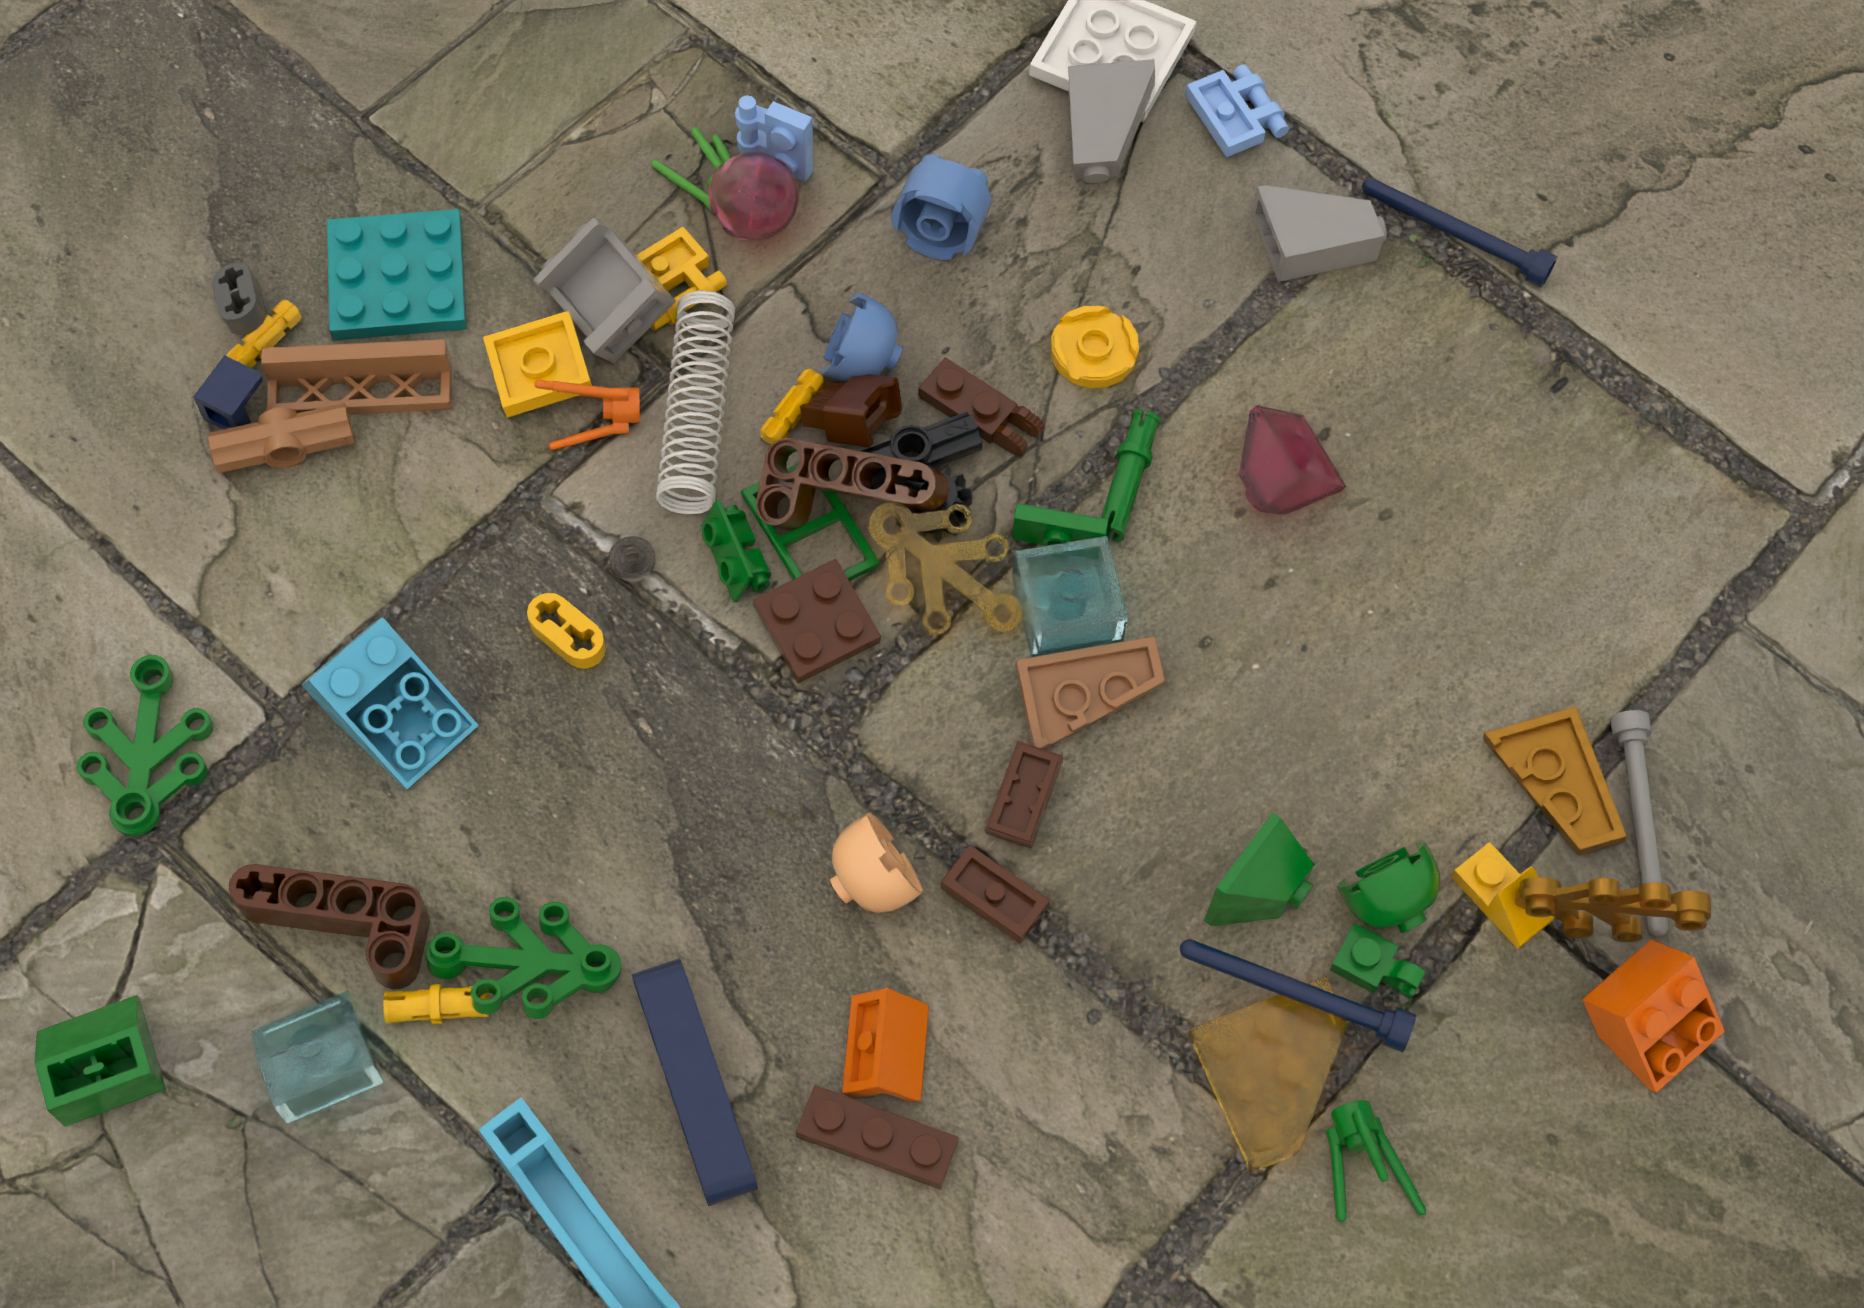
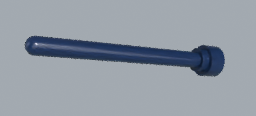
(1532, 264)
(1391, 1026)

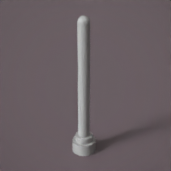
(1631, 732)

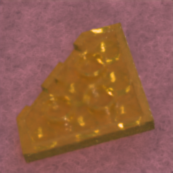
(1269, 1071)

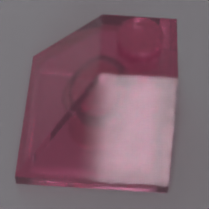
(1285, 463)

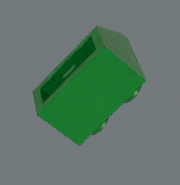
(97, 1062)

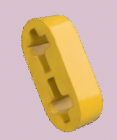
(560, 638)

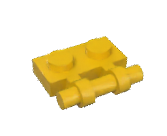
(679, 260)

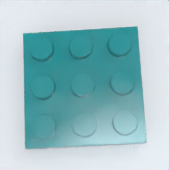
(396, 274)

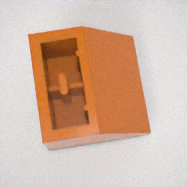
(1655, 1013)

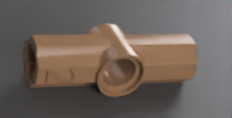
(281, 438)

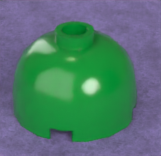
(1394, 889)

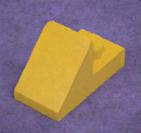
(1492, 887)

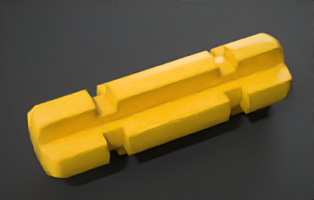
(267, 335)
(788, 410)

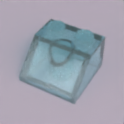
(315, 1057)

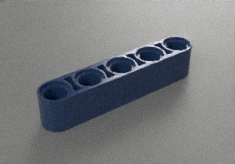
(694, 1082)

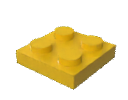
(534, 352)

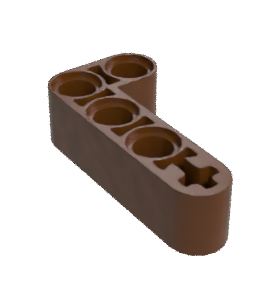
(854, 480)
(328, 914)

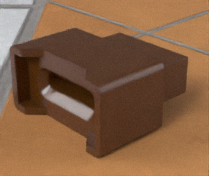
(853, 408)

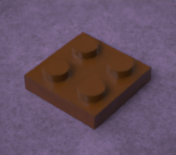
(816, 621)

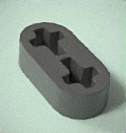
(246, 296)

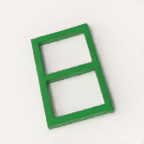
(838, 514)

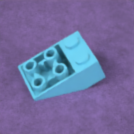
(390, 703)

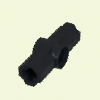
(935, 443)

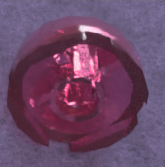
(754, 195)

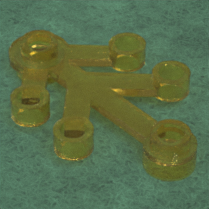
(938, 562)

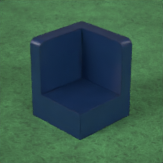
(226, 393)

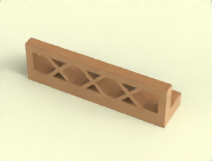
(364, 365)

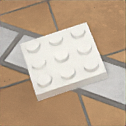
(1113, 33)

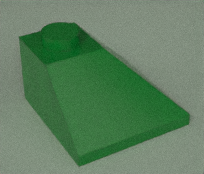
(1263, 878)

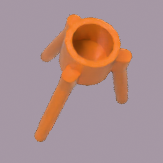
(619, 404)

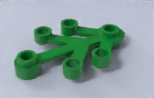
(145, 753)
(528, 962)

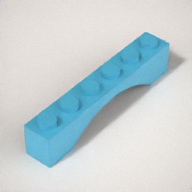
(571, 1210)

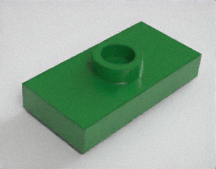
(1053, 526)

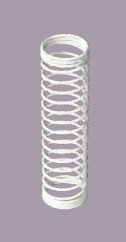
(688, 481)

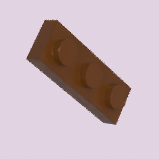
(877, 1137)

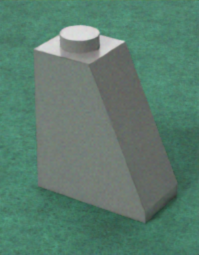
(1106, 113)
(1315, 231)

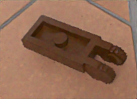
(958, 391)

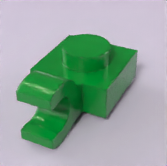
(1369, 960)

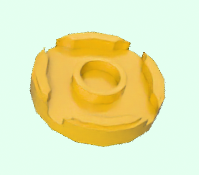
(1094, 347)

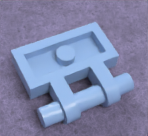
(1227, 115)
(776, 132)

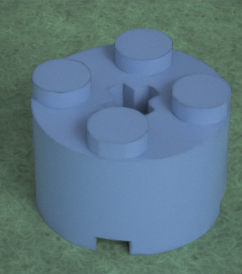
(942, 207)

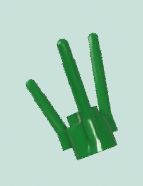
(1362, 1131)

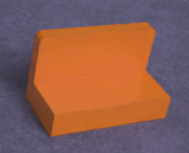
(885, 1045)

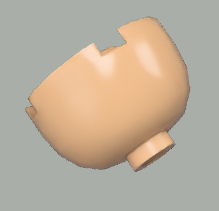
(872, 868)

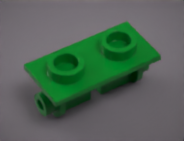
(726, 534)

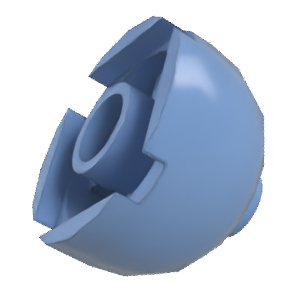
(862, 341)

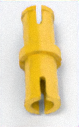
(430, 1004)

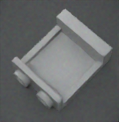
(604, 289)

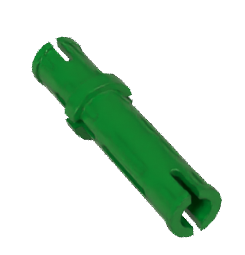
(1132, 460)

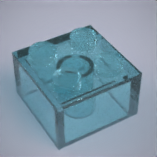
(1069, 596)

